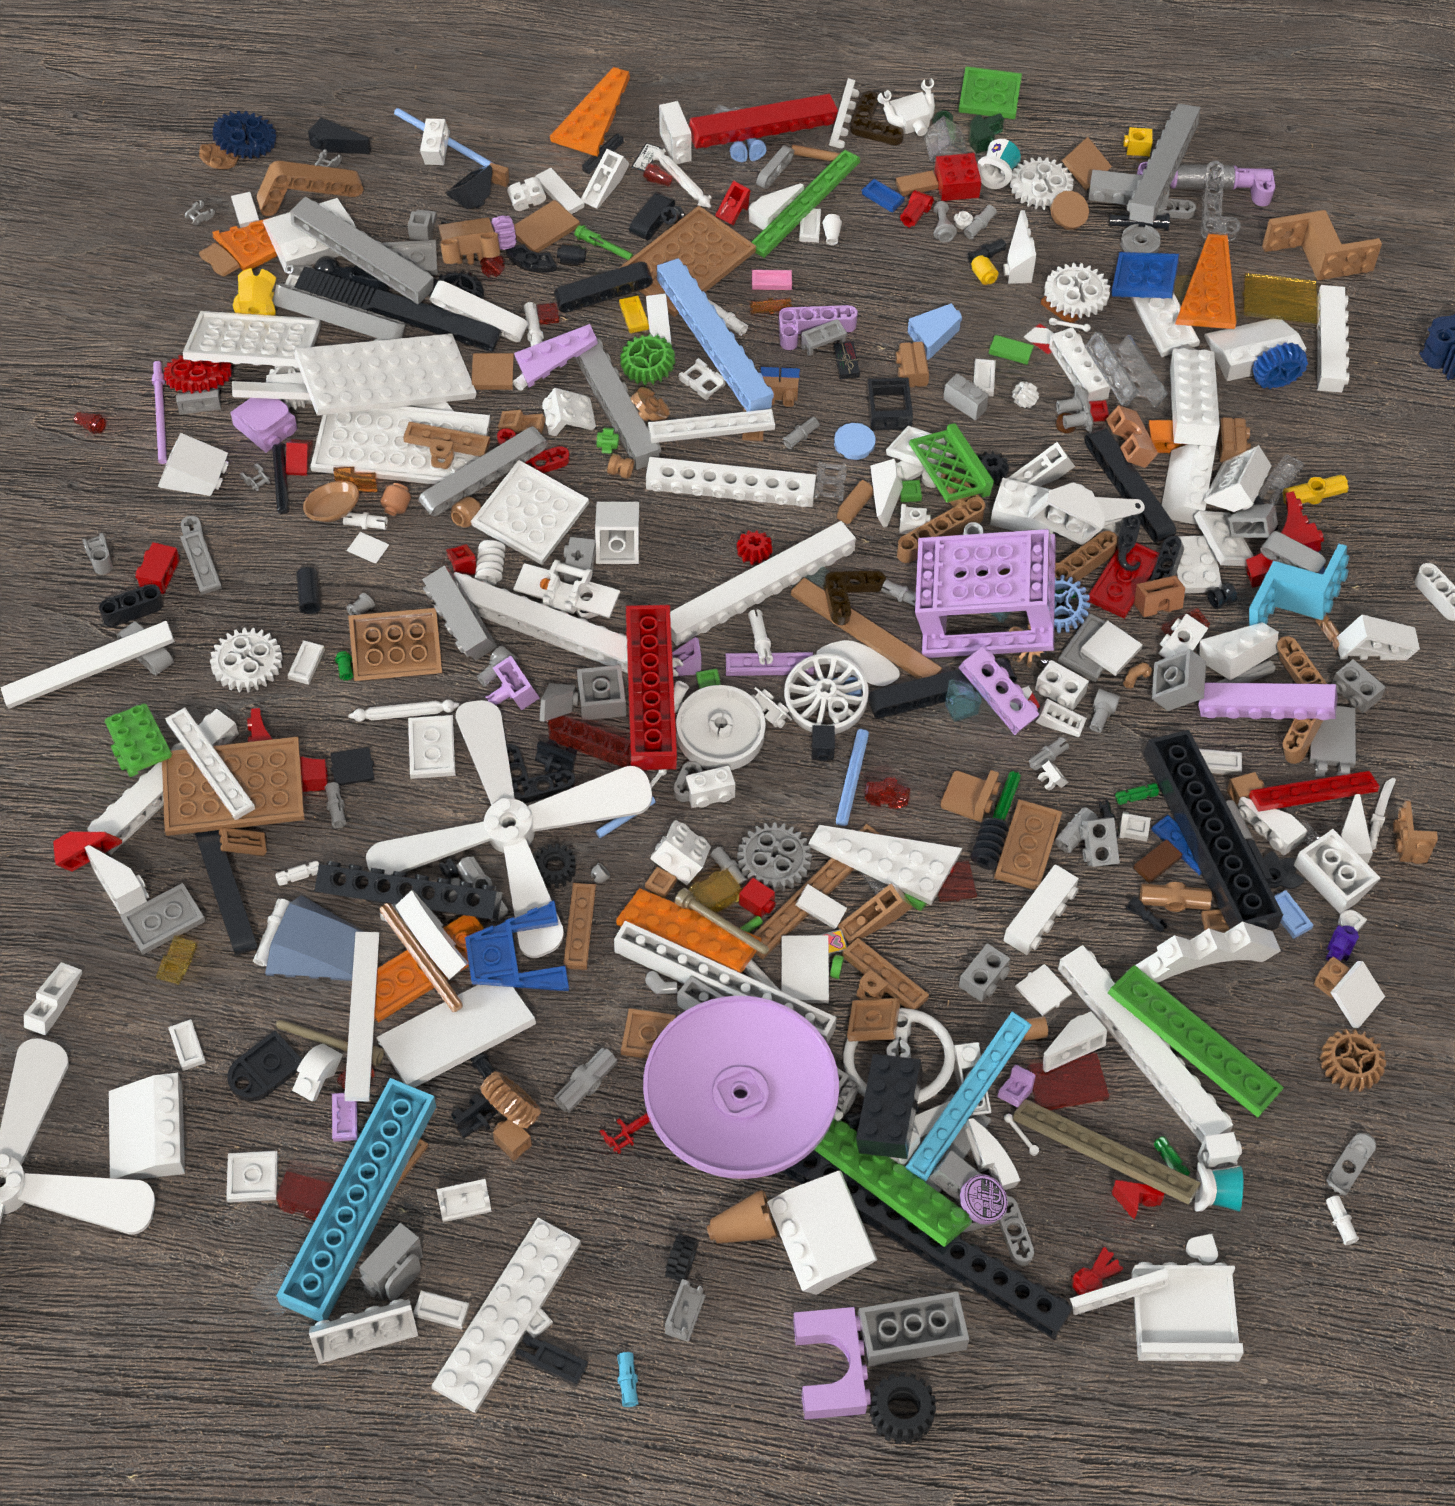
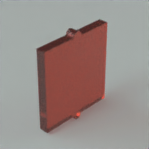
(958, 884)

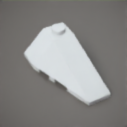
(1021, 254)

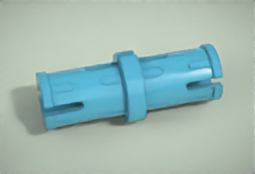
(627, 1379)

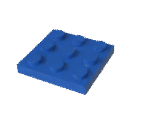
(1145, 275)

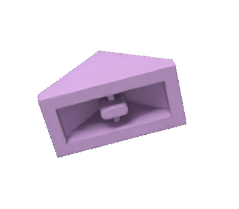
(690, 657)

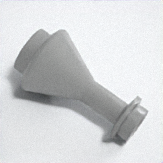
(944, 229)

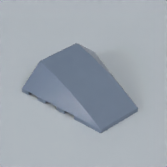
(312, 943)

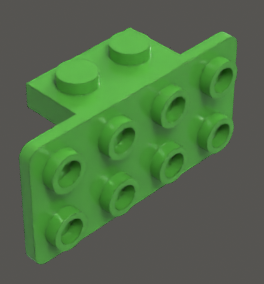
(137, 739)

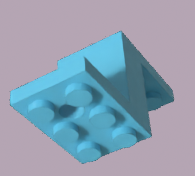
(1300, 589)

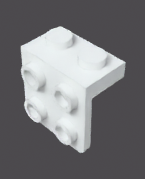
(567, 408)
(682, 852)

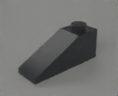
(337, 138)

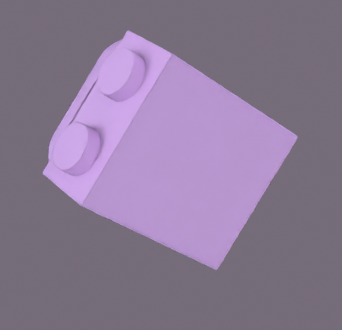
(264, 421)

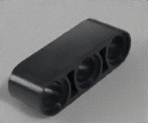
(649, 218)
(131, 605)

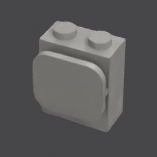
(392, 1264)

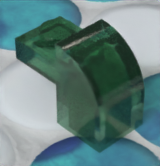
(983, 131)

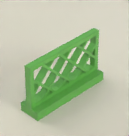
(965, 460)

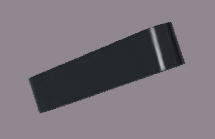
(603, 287)

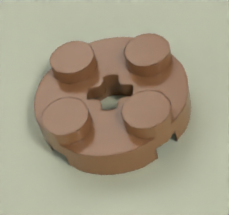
(649, 406)

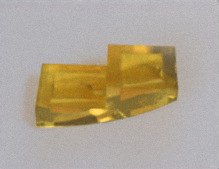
(177, 960)

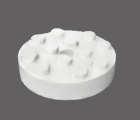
(714, 708)

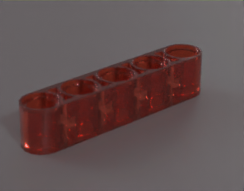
(588, 738)

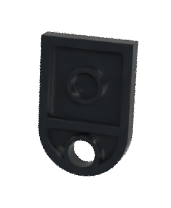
(264, 1067)

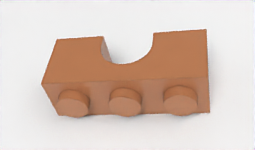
(1138, 445)

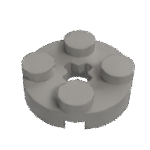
(1147, 234)

